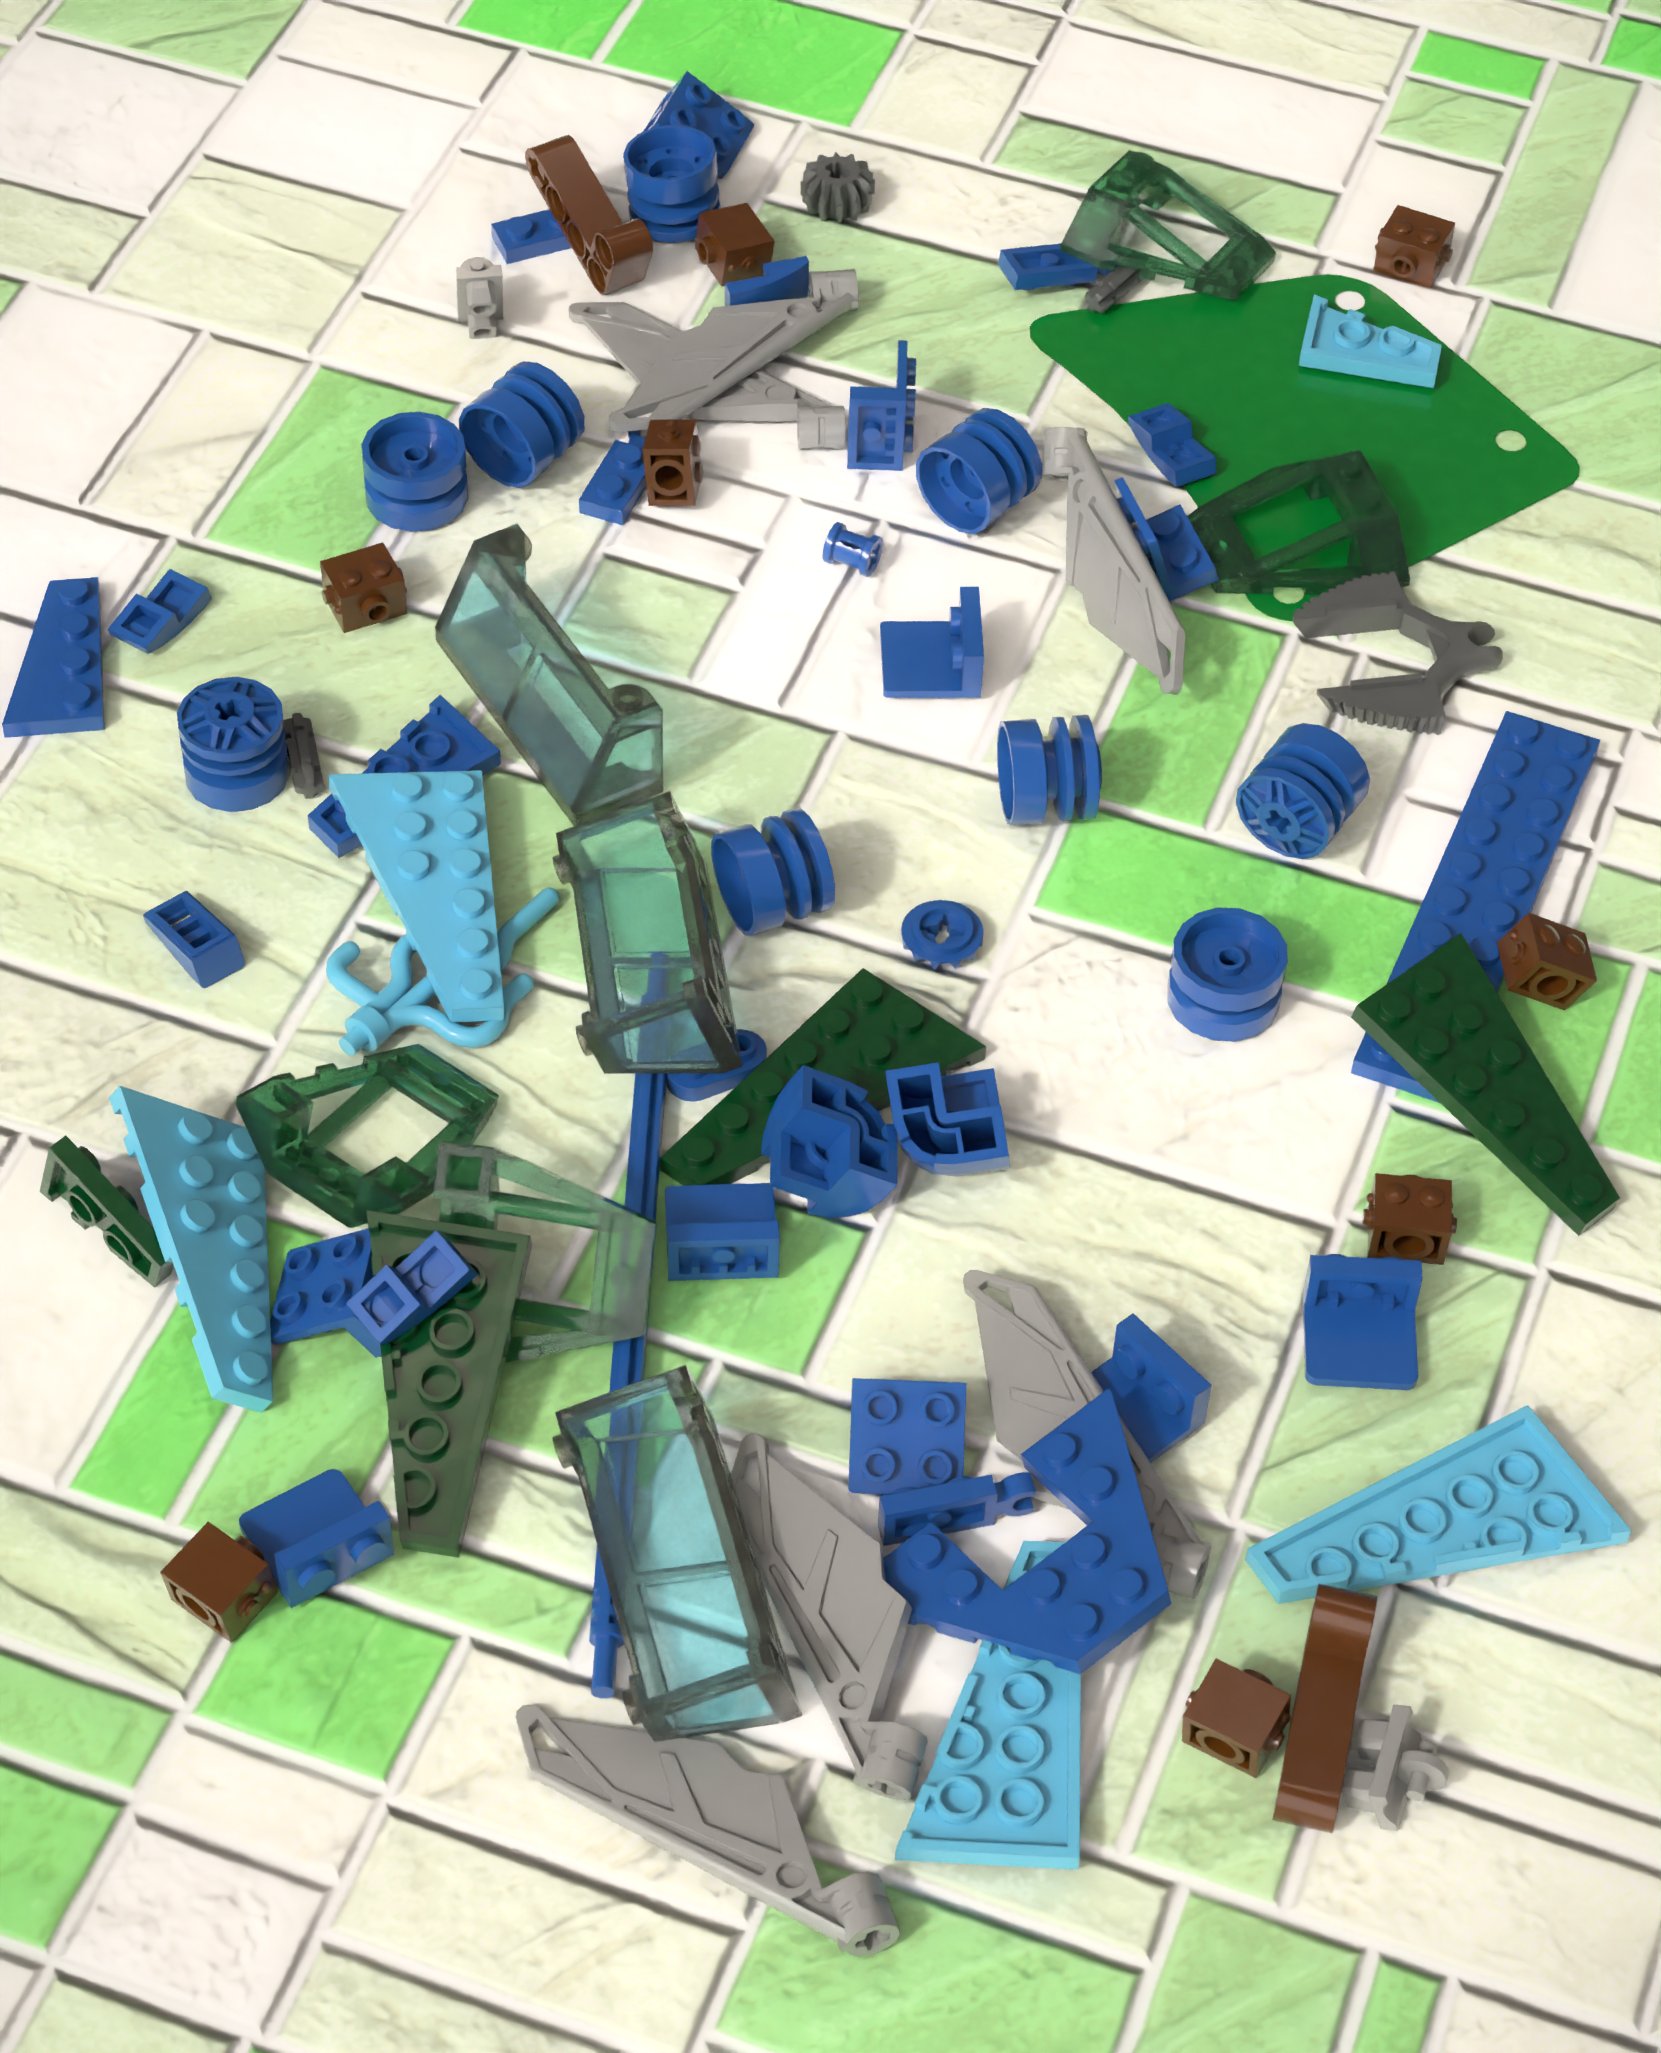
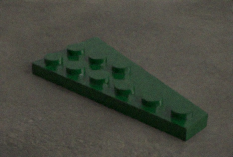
(852, 1037)
(1472, 1058)
(446, 1376)

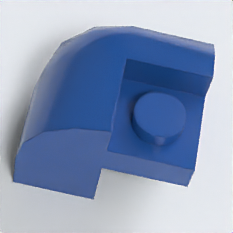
(948, 1121)
(830, 1145)

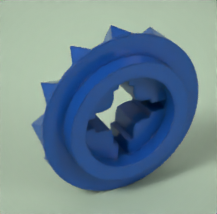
(926, 921)

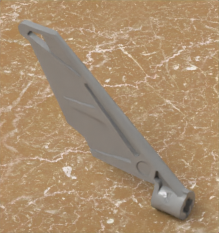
(638, 340)
(731, 347)
(1109, 563)
(1040, 1383)
(838, 1613)
(713, 1816)

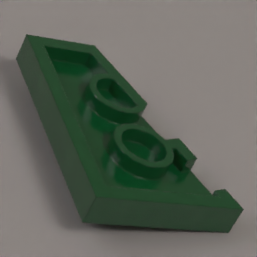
(94, 1200)

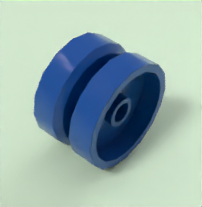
(415, 471)
(1226, 974)

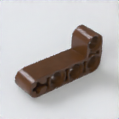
(607, 248)
(1324, 1708)

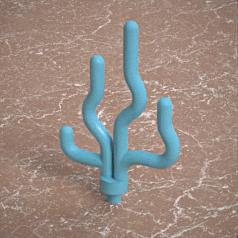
(400, 1007)

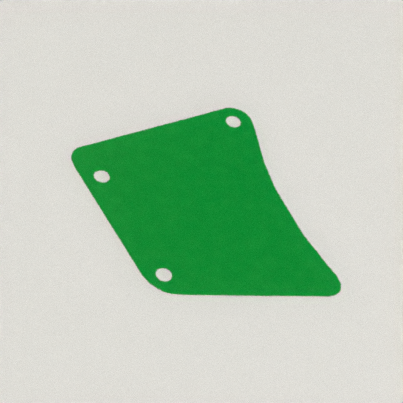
(1256, 409)

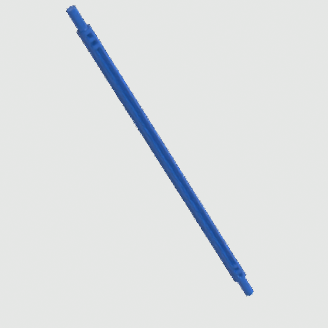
(628, 1354)

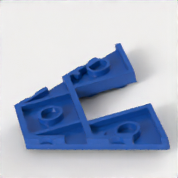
(1080, 1595)

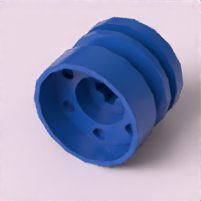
(671, 180)
(521, 424)
(978, 470)
(233, 744)
(1054, 769)
(1303, 791)
(773, 871)

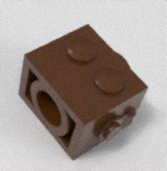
(733, 243)
(1414, 246)
(672, 462)
(363, 587)
(1546, 961)
(1409, 1218)
(220, 1581)
(1236, 1717)

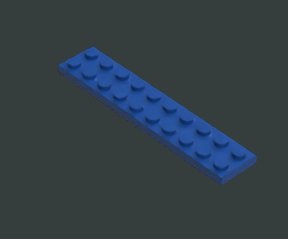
(1493, 859)

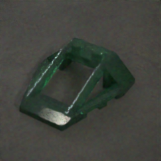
(1141, 180)
(1358, 499)
(281, 1112)
(624, 1250)

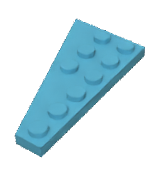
(434, 866)
(212, 1223)
(1465, 1508)
(1005, 1764)

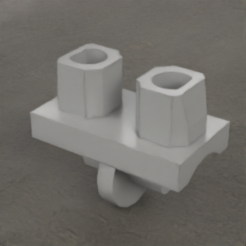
(479, 296)
(1403, 1768)

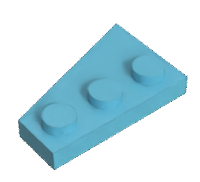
(1358, 348)

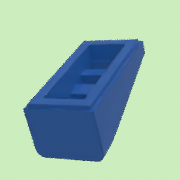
(199, 942)

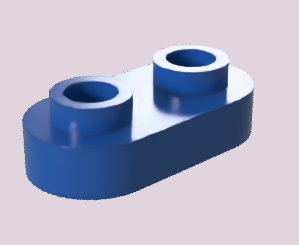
(701, 1086)

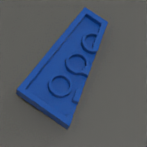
(63, 665)
(434, 744)

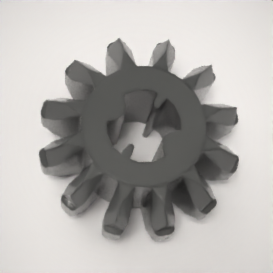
(837, 187)

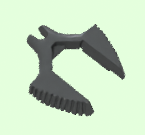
(1401, 700)

